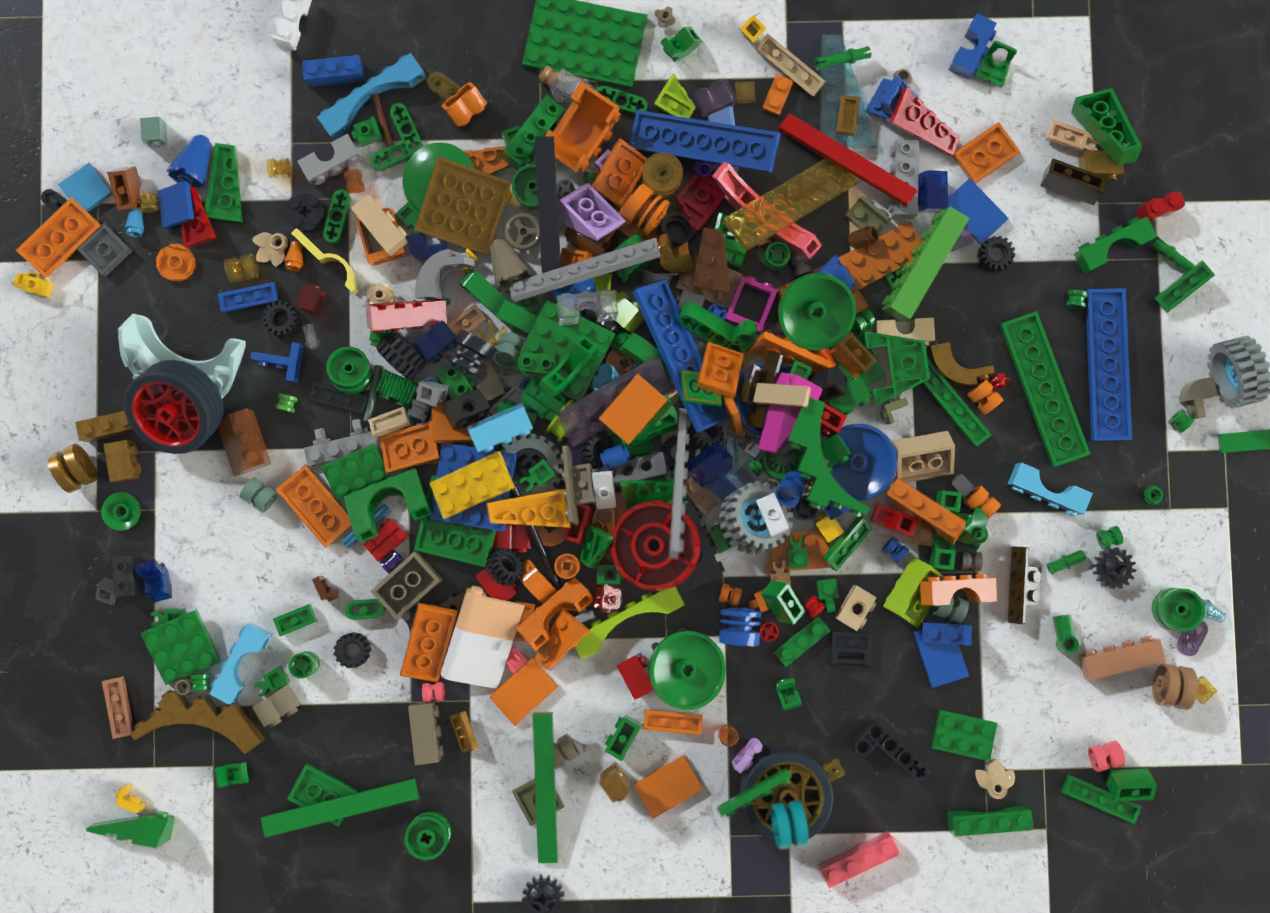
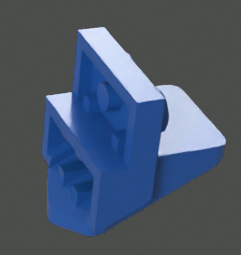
(886, 98)

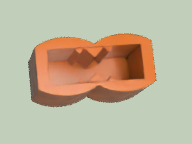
(464, 104)

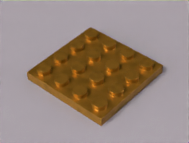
(462, 205)

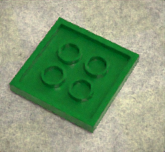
(180, 647)

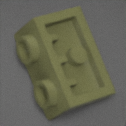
(866, 214)

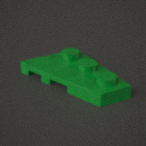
(646, 490)

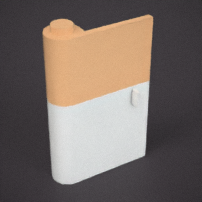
(481, 639)

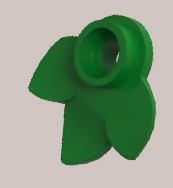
(973, 524)

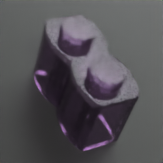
(714, 98)

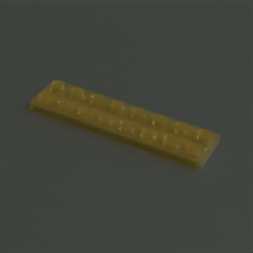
(788, 203)

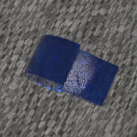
(420, 249)
(157, 580)

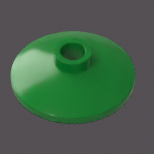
(112, 509)

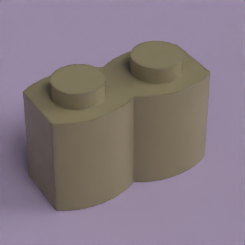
(276, 706)

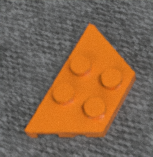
(815, 547)

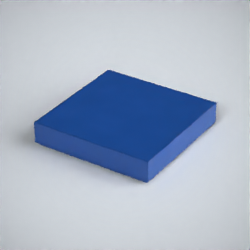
(175, 204)

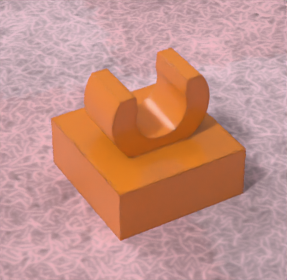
(758, 602)

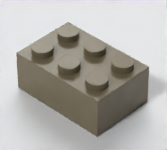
(406, 585)

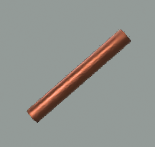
(382, 120)

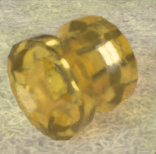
(148, 203)

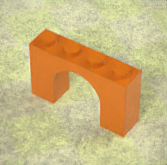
(907, 498)

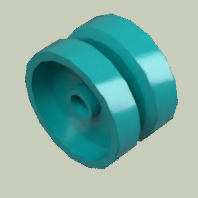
(789, 824)

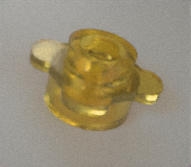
(839, 772)

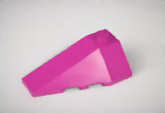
(782, 418)

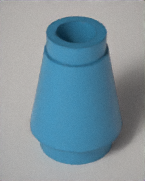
(134, 224)

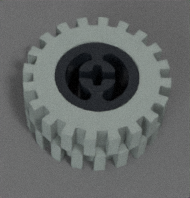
(532, 446)

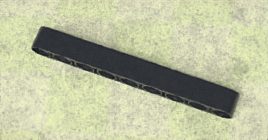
(547, 207)

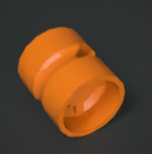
(983, 390)
(980, 499)
(567, 566)

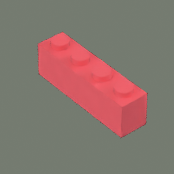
(858, 859)

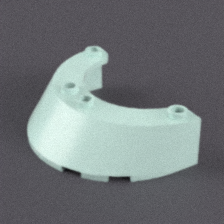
(143, 348)

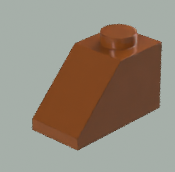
(125, 187)

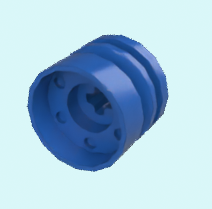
(740, 627)

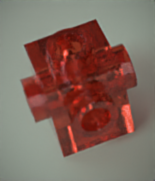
(607, 597)

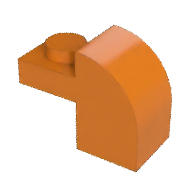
(536, 582)

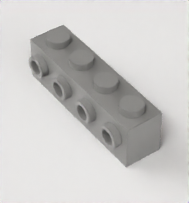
(905, 167)

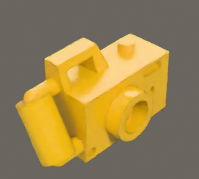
(33, 285)

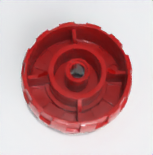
(636, 560)

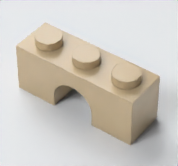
(920, 329)

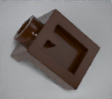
(322, 586)

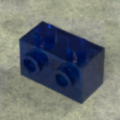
(932, 191)
(710, 464)

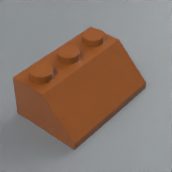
(243, 442)

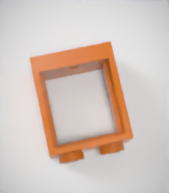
(381, 256)

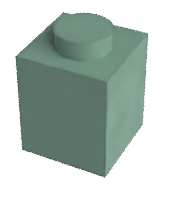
(153, 131)

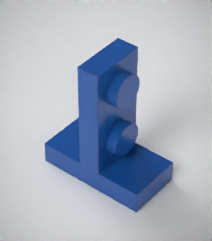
(293, 362)
(947, 633)

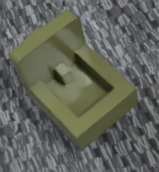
(894, 404)

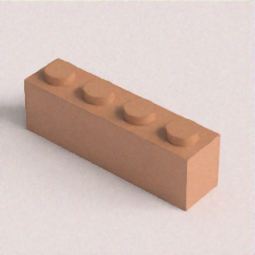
(1121, 658)

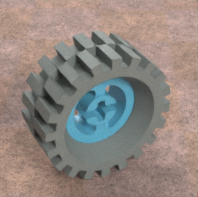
(1239, 371)
(739, 524)

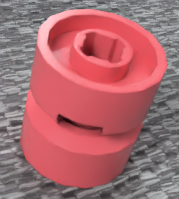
(1104, 756)

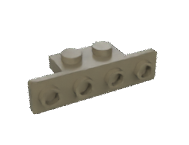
(578, 485)

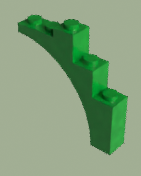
(812, 464)

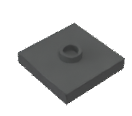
(104, 249)

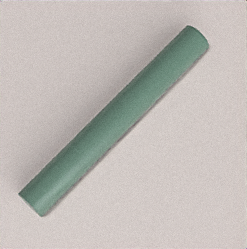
(372, 394)

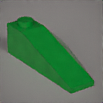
(143, 830)

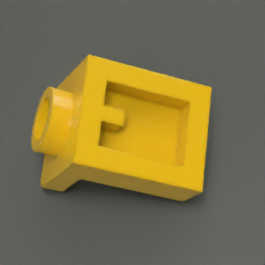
(131, 803)

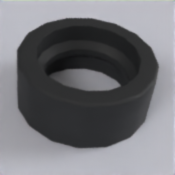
(679, 219)

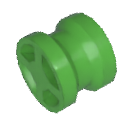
(286, 402)

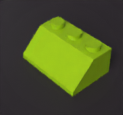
(906, 595)

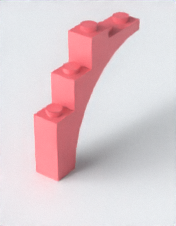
(740, 194)

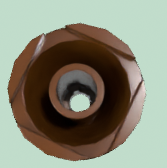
(585, 243)

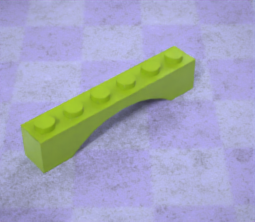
(662, 602)

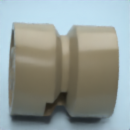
(564, 750)

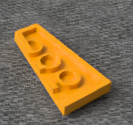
(533, 509)

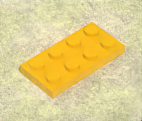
(472, 485)

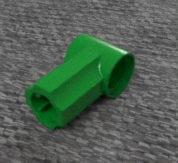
(1064, 631)

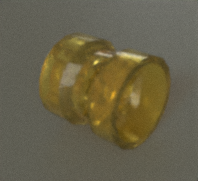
(280, 167)

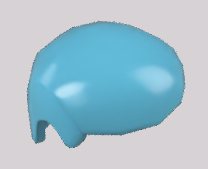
(605, 375)

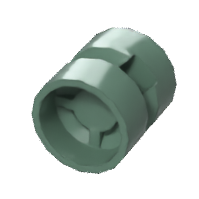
(508, 350)
(258, 495)
(954, 611)

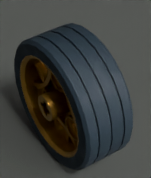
(796, 762)

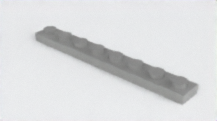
(585, 270)
(679, 489)

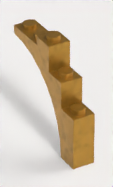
(176, 709)

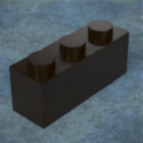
(1073, 181)

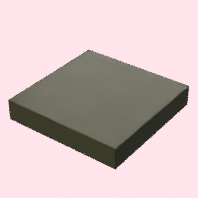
(526, 799)

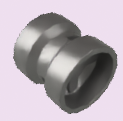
(970, 561)

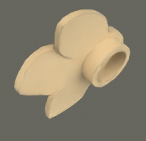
(268, 250)
(995, 776)

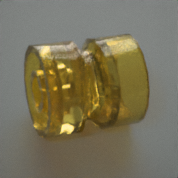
(234, 268)

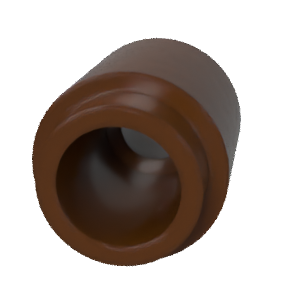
(863, 237)

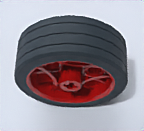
(181, 414)

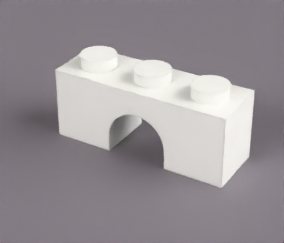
(286, 30)

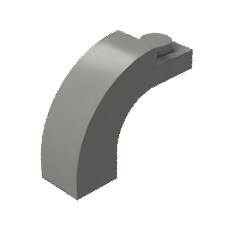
(434, 271)

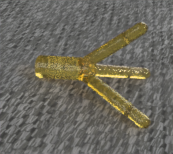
(494, 343)

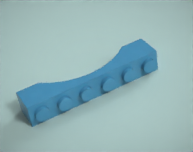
(403, 74)

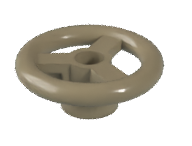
(522, 238)

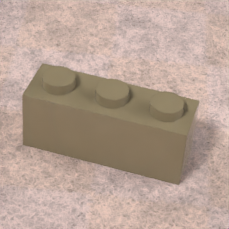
(425, 733)

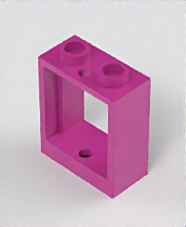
(750, 281)

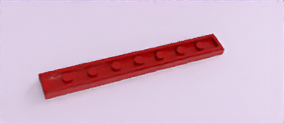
(848, 160)

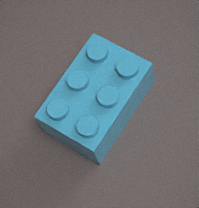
(500, 428)

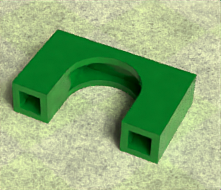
(363, 502)

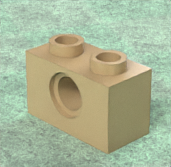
(845, 612)

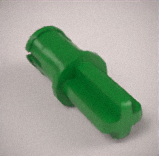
(1066, 561)

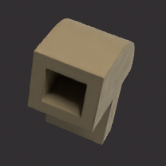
(1195, 393)

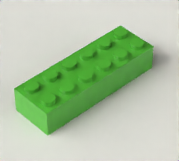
(925, 264)

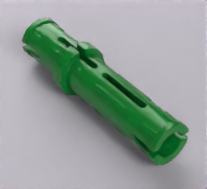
(849, 56)
(1169, 253)

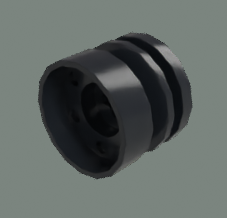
(470, 354)

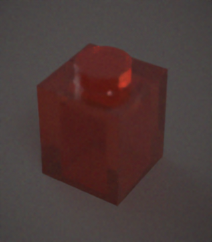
(310, 298)

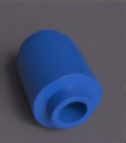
(615, 456)

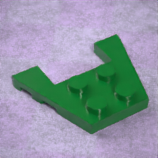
(906, 364)

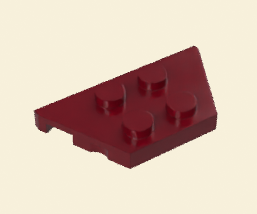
(700, 200)

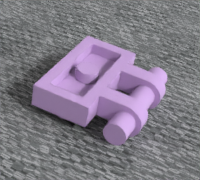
(743, 758)

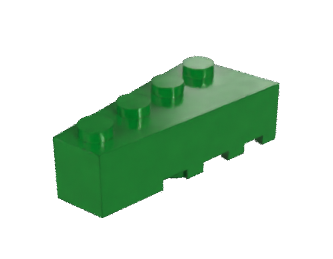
(1108, 125)

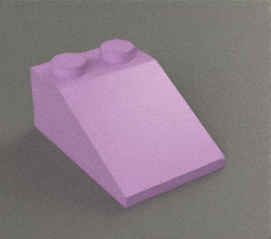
(589, 213)

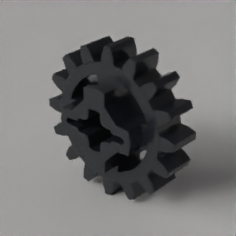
(1110, 562)
(551, 895)

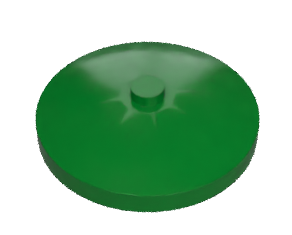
(421, 166)
(817, 311)
(687, 670)

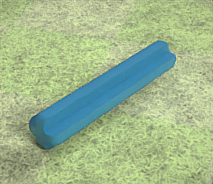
(379, 514)

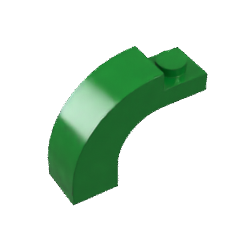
(636, 349)
(569, 367)

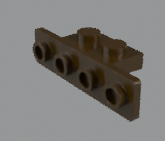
(755, 375)
(1024, 585)

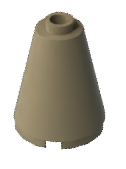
(506, 265)

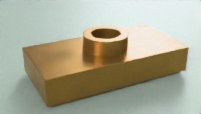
(847, 115)
(464, 732)

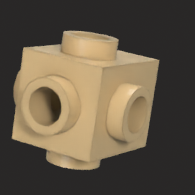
(377, 289)

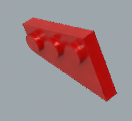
(199, 229)

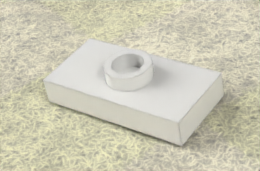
(604, 490)
(772, 514)

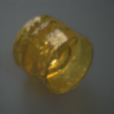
(671, 181)

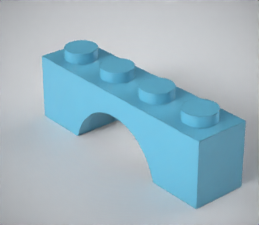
(1027, 479)
(228, 684)

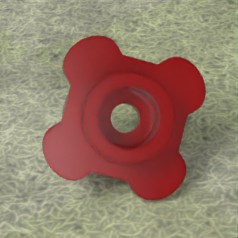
(999, 381)

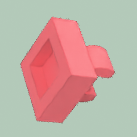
(515, 660)

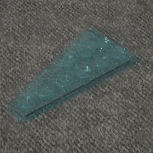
(841, 81)

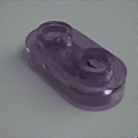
(1196, 640)

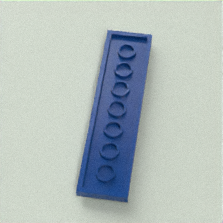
(705, 140)
(675, 347)
(1108, 365)

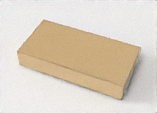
(389, 422)

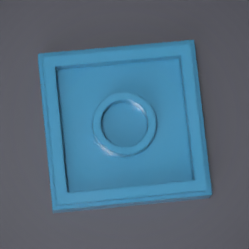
(86, 187)

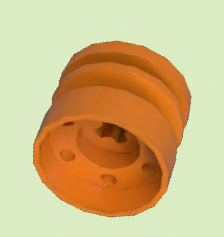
(645, 209)

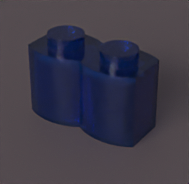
(436, 342)

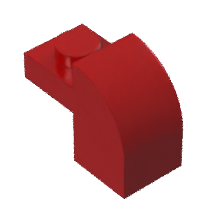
(894, 520)

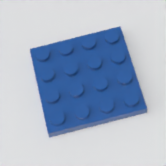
(456, 457)

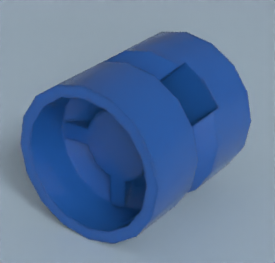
(791, 489)

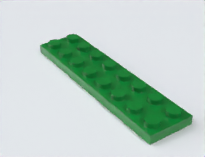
(1044, 389)

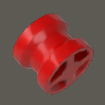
(813, 607)
(770, 629)

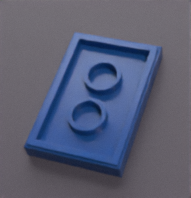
(982, 211)
(941, 660)

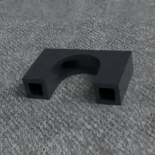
(707, 568)

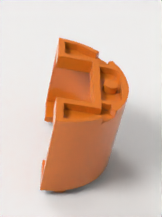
(584, 128)

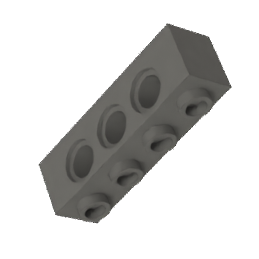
(638, 464)

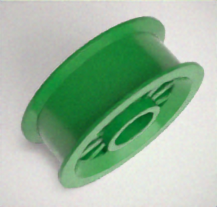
(774, 473)

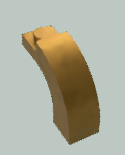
(943, 360)

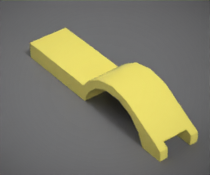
(351, 282)

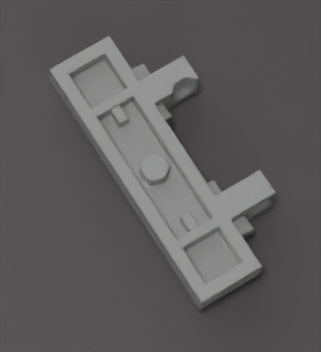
(326, 450)

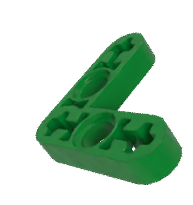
(404, 145)

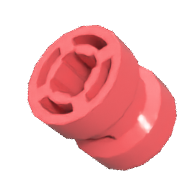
(433, 692)

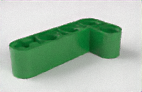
(484, 293)
(717, 330)

